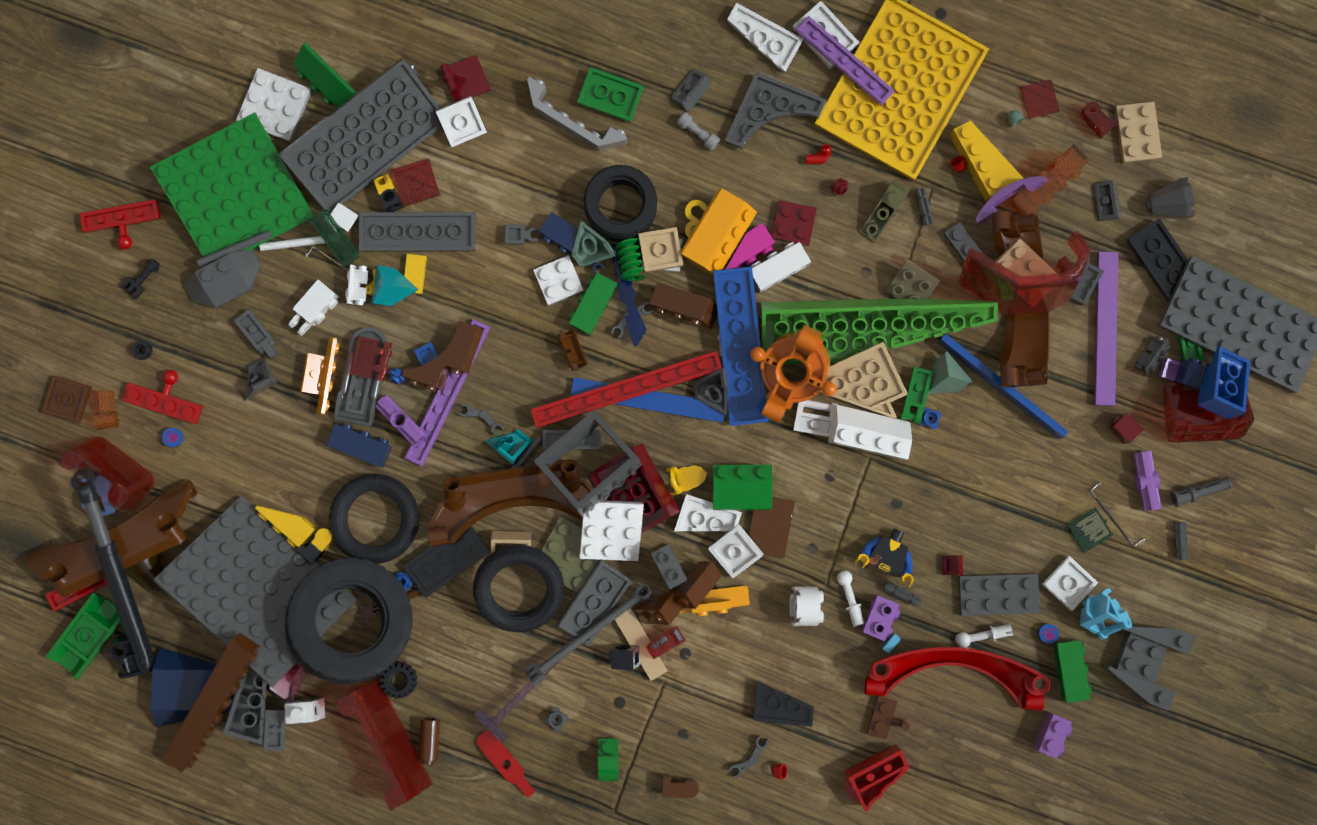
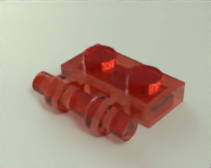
(365, 358)

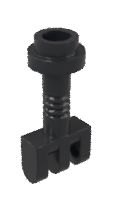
(151, 265)

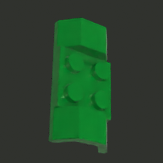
(85, 635)

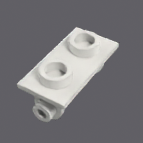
(355, 294)

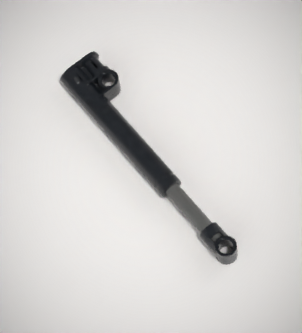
(137, 654)

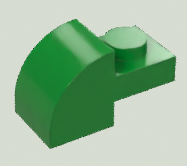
(608, 760)

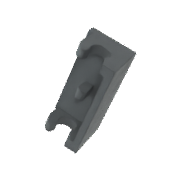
(274, 729)

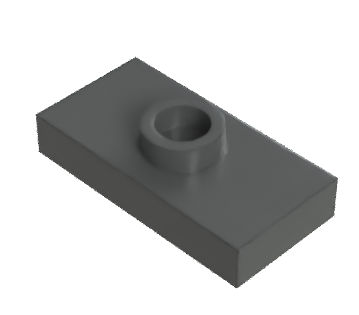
(1087, 283)

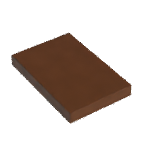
(771, 527)

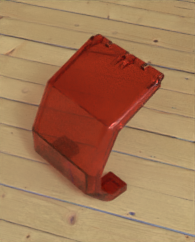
(1024, 293)

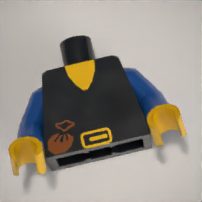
(888, 556)

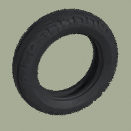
(339, 518)
(518, 621)

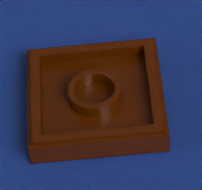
(66, 399)

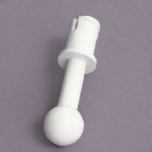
(845, 578)
(964, 639)

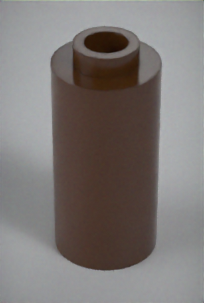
(429, 740)

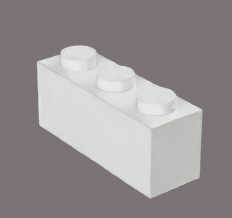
(779, 266)

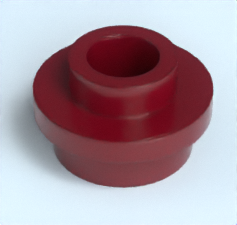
(839, 187)

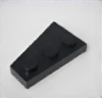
(780, 707)

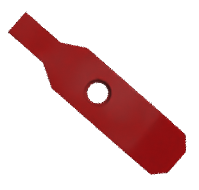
(497, 753)

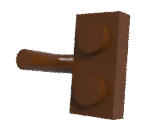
(883, 717)

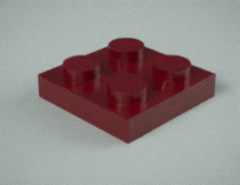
(794, 223)

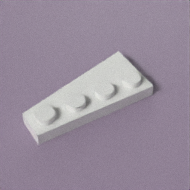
(769, 38)

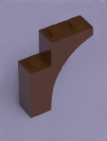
(455, 359)
(688, 594)

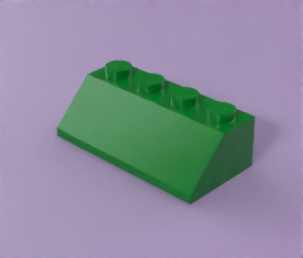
(322, 77)

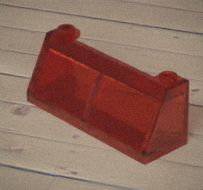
(388, 741)

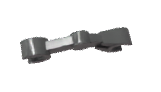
(623, 323)
(482, 414)
(751, 761)

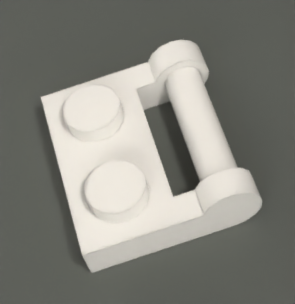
(814, 423)

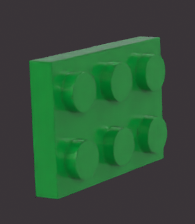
(610, 95)

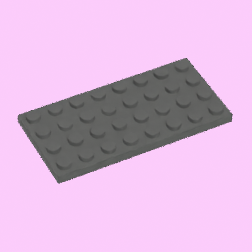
(363, 136)
(1229, 313)

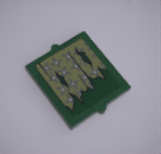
(1090, 530)

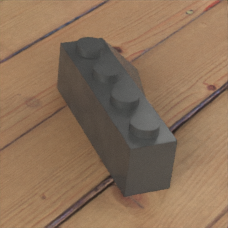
(248, 710)

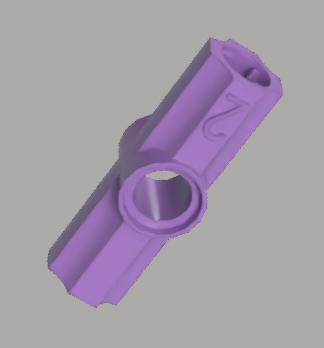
(409, 428)
(1147, 481)

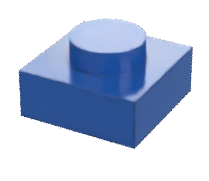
(426, 353)

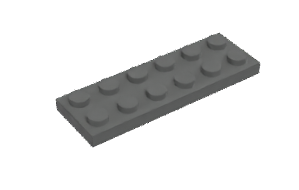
(417, 231)

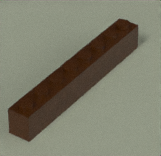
(211, 702)

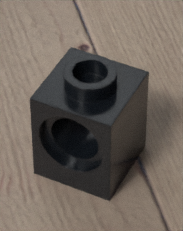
(625, 657)

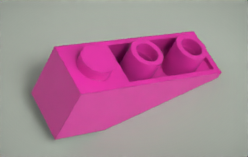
(754, 243)

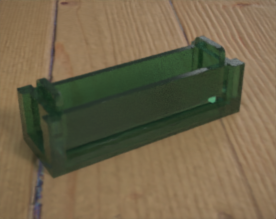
(335, 238)

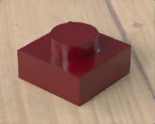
(952, 565)

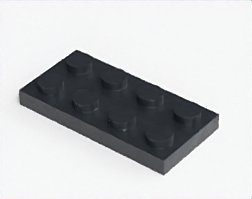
(1159, 256)
(444, 562)

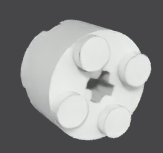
(806, 606)

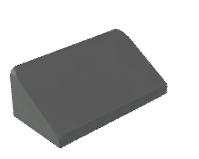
(691, 90)
(1107, 200)

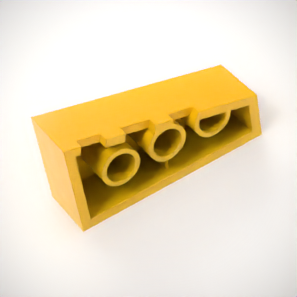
(984, 161)

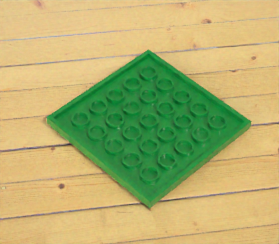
(232, 187)

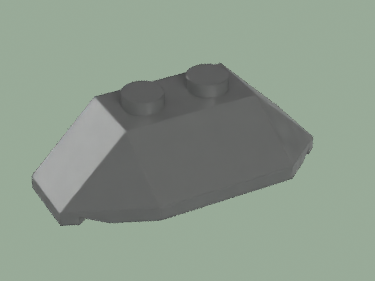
(224, 279)

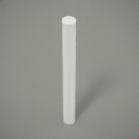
(291, 243)

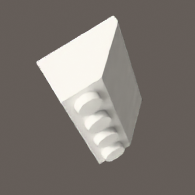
(871, 433)

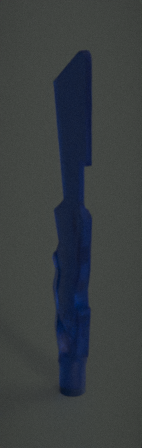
(627, 293)

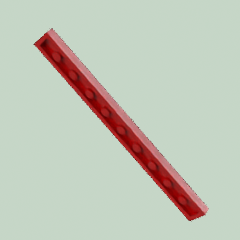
(626, 389)

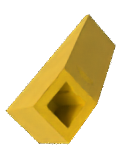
(295, 527)

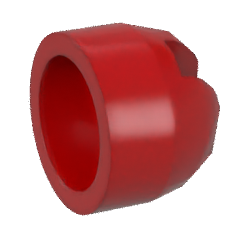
(958, 164)
(779, 771)

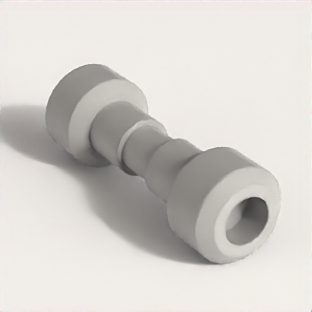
(710, 141)

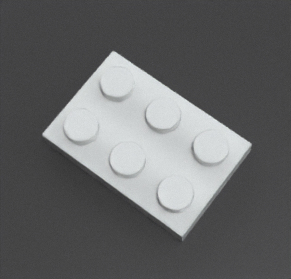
(832, 25)

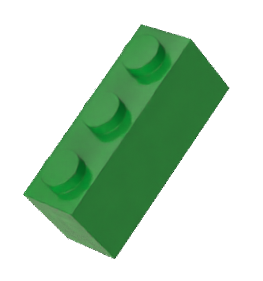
(592, 304)
(1072, 670)

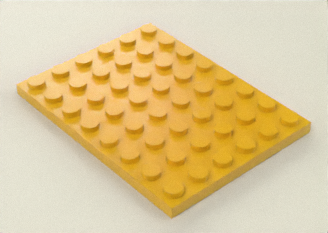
(926, 68)

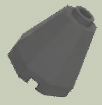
(1172, 200)

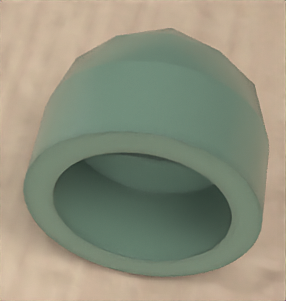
(1014, 118)

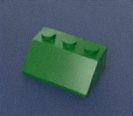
(742, 487)

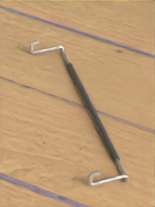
(1113, 519)

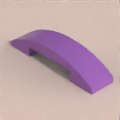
(1030, 183)

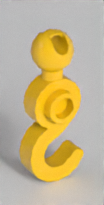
(693, 220)

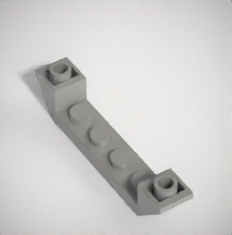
(612, 139)

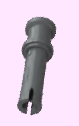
(1191, 493)

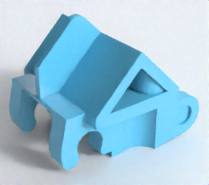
(1101, 608)

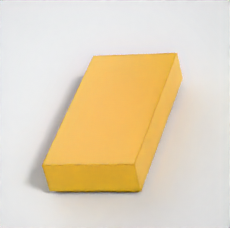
(415, 271)

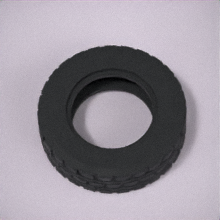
(348, 574)

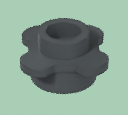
(551, 719)

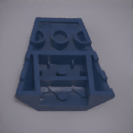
(176, 686)

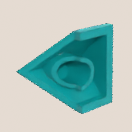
(390, 286)
(510, 444)

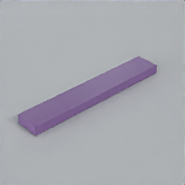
(844, 61)

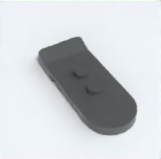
(358, 394)

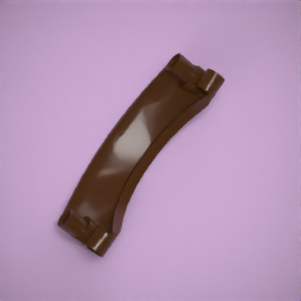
(1027, 335)

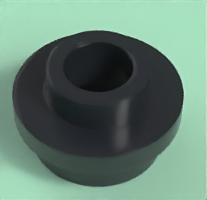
(137, 350)

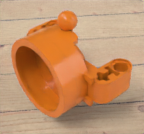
(801, 345)

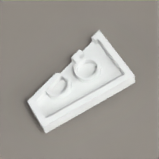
(699, 516)

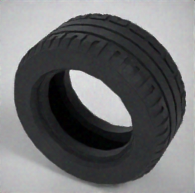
(613, 176)

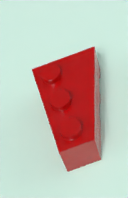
(876, 774)

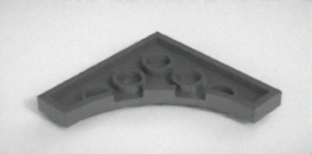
(767, 101)

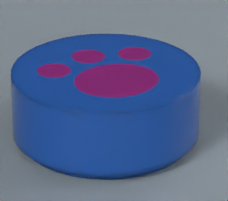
(172, 437)
(1048, 633)

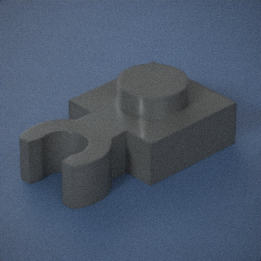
(516, 234)

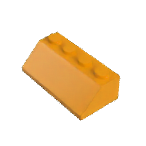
(718, 232)

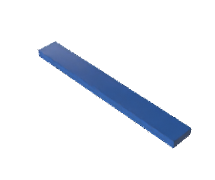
(995, 381)
(657, 402)

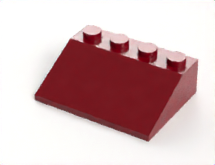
(643, 487)

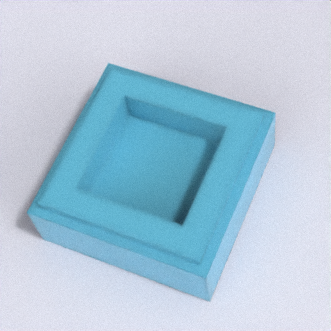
(890, 643)

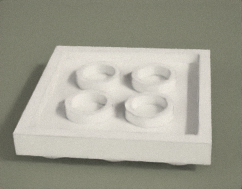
(276, 102)
(612, 531)

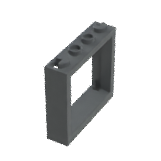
(567, 442)

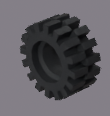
(390, 689)

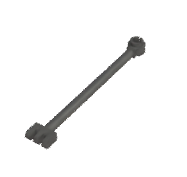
(535, 672)

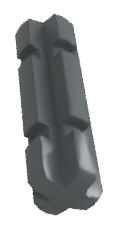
(924, 206)
(1181, 540)
(902, 593)

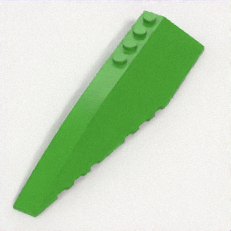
(861, 323)

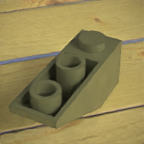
(884, 211)

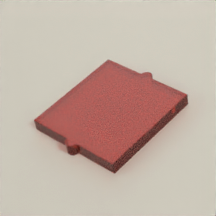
(1040, 99)

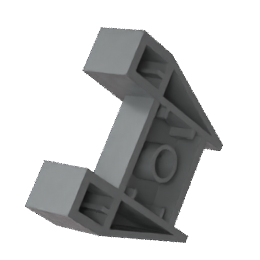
(1141, 660)

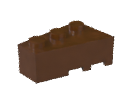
(684, 305)

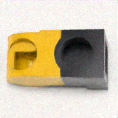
(388, 193)
(318, 546)

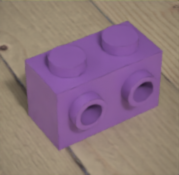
(880, 618)
(1052, 735)

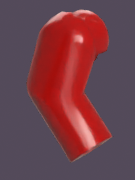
(821, 157)

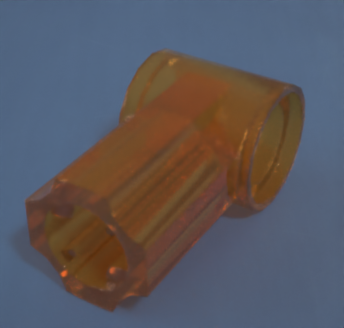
(105, 414)

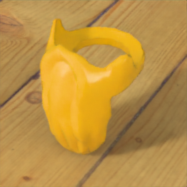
(686, 478)

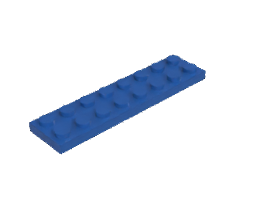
(738, 337)

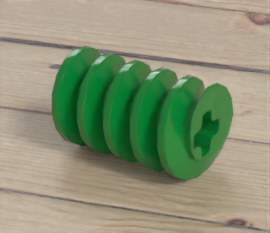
(628, 260)

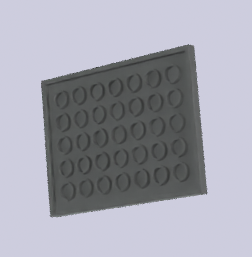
(242, 581)

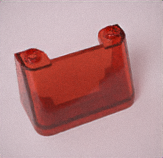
(1192, 423)
(129, 478)

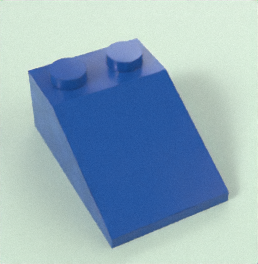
(1225, 384)

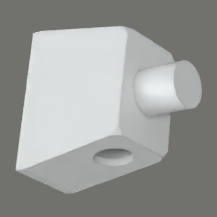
(304, 710)

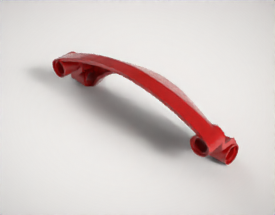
(1011, 675)

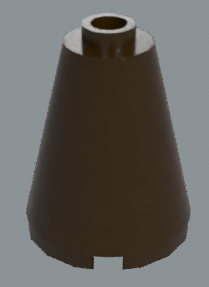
(147, 571)

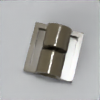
(912, 282)

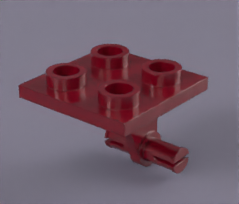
(465, 78)

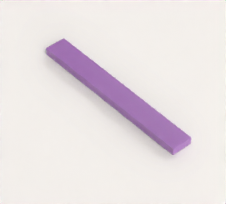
(1106, 330)
(440, 408)

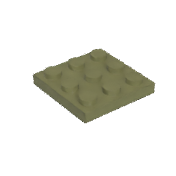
(564, 549)

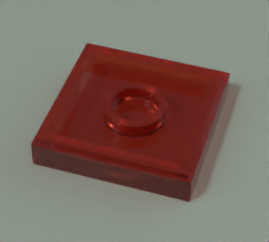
(416, 182)

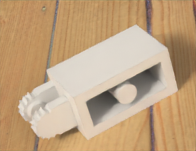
(314, 306)

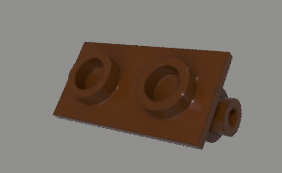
(575, 356)

